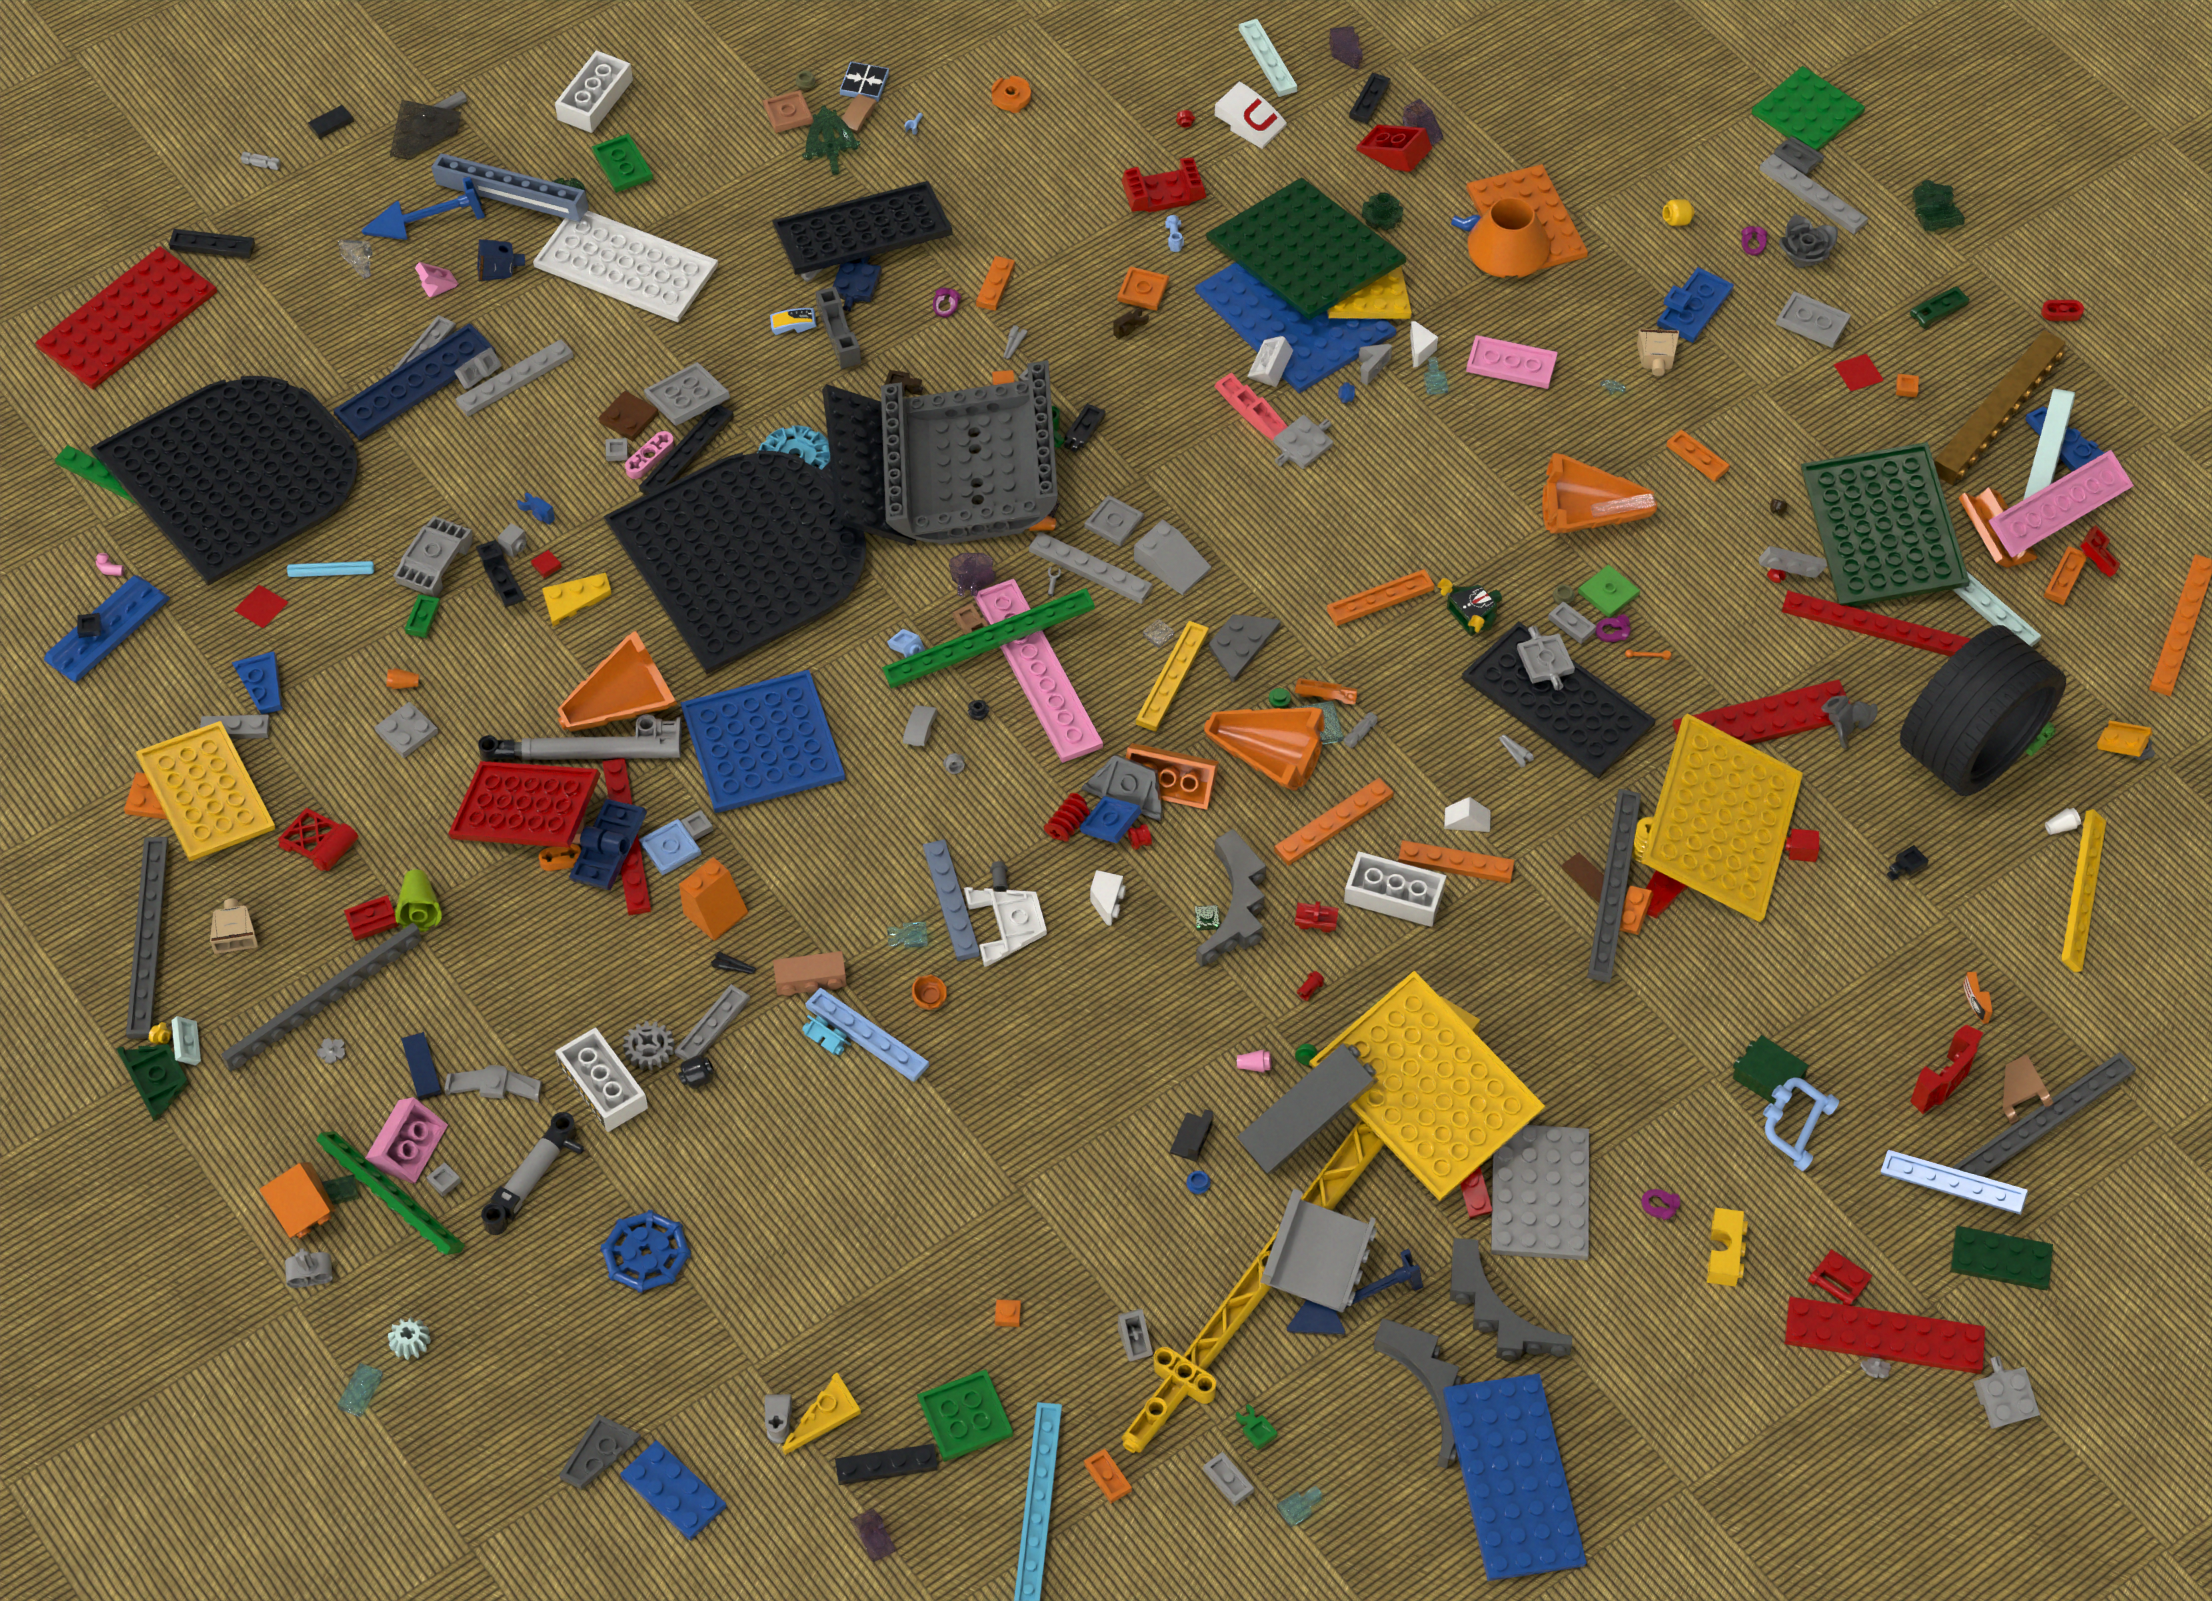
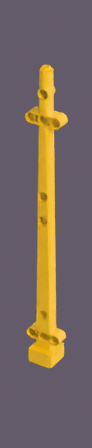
(1326, 1192)

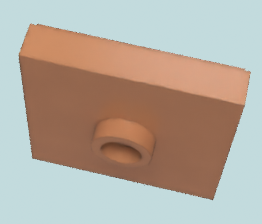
(787, 111)

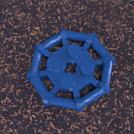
(645, 1238)

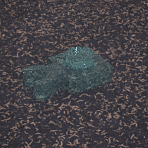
(912, 935)

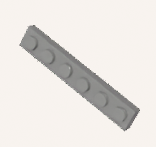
(1813, 194)
(514, 378)
(1090, 567)

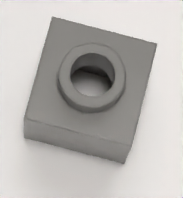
(512, 540)

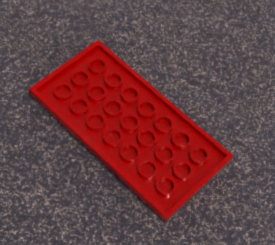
(126, 317)

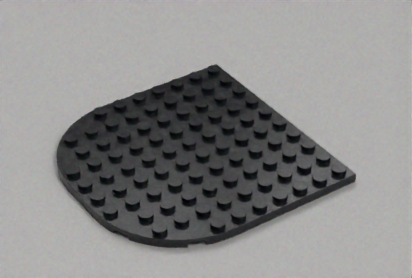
(234, 470)
(742, 552)

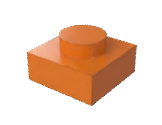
(1907, 385)
(1007, 1313)

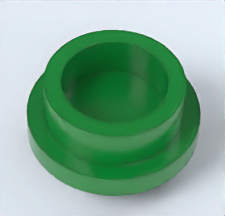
(1279, 698)
(1305, 1053)

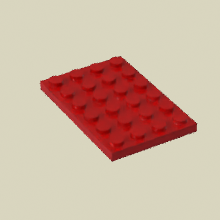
(524, 804)

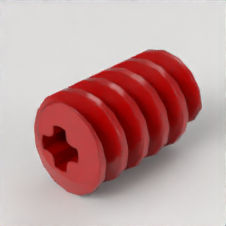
(1067, 818)

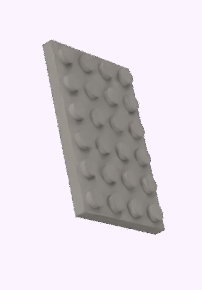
(1542, 1194)

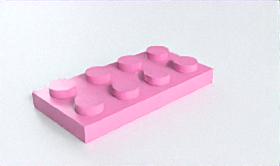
(1511, 362)

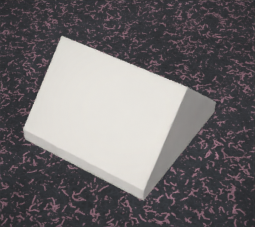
(1271, 361)

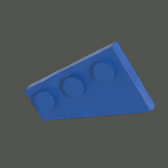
(262, 681)

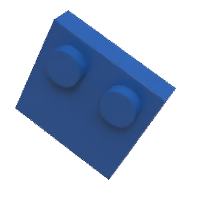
(1110, 819)

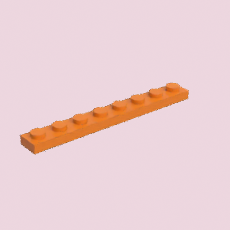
(2182, 625)

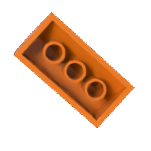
(1181, 776)

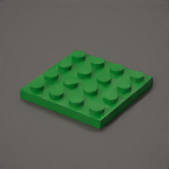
(1808, 109)

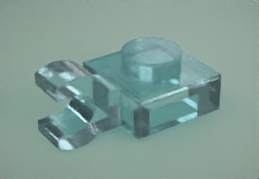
(1435, 380)
(1296, 1508)

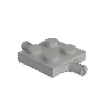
(1303, 442)
(1545, 658)

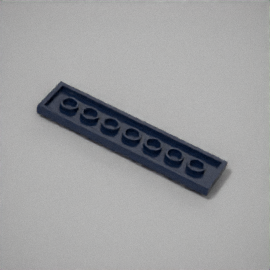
(410, 383)

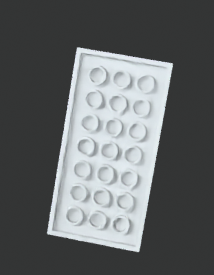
(626, 264)

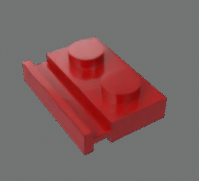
(371, 918)

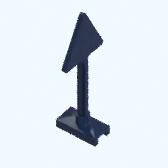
(1323, 1320)

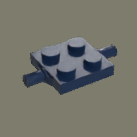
(857, 282)

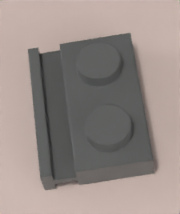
(1799, 155)

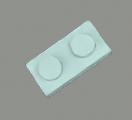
(186, 1040)

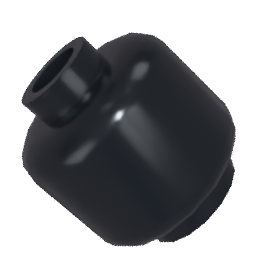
(696, 1072)

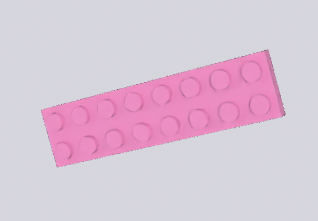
(2061, 503)

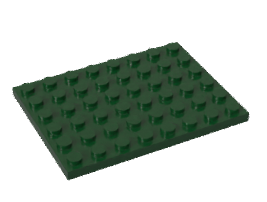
(1306, 248)
(1884, 525)

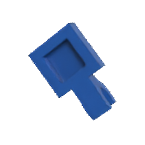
(540, 509)

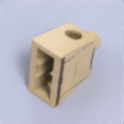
(1657, 349)
(232, 928)

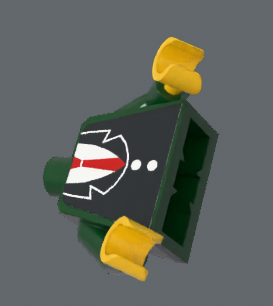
(1471, 605)

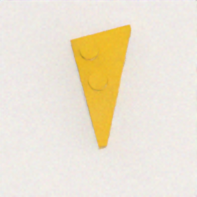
(830, 1410)

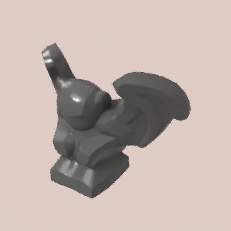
(1845, 715)

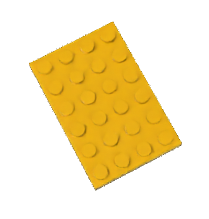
(205, 791)

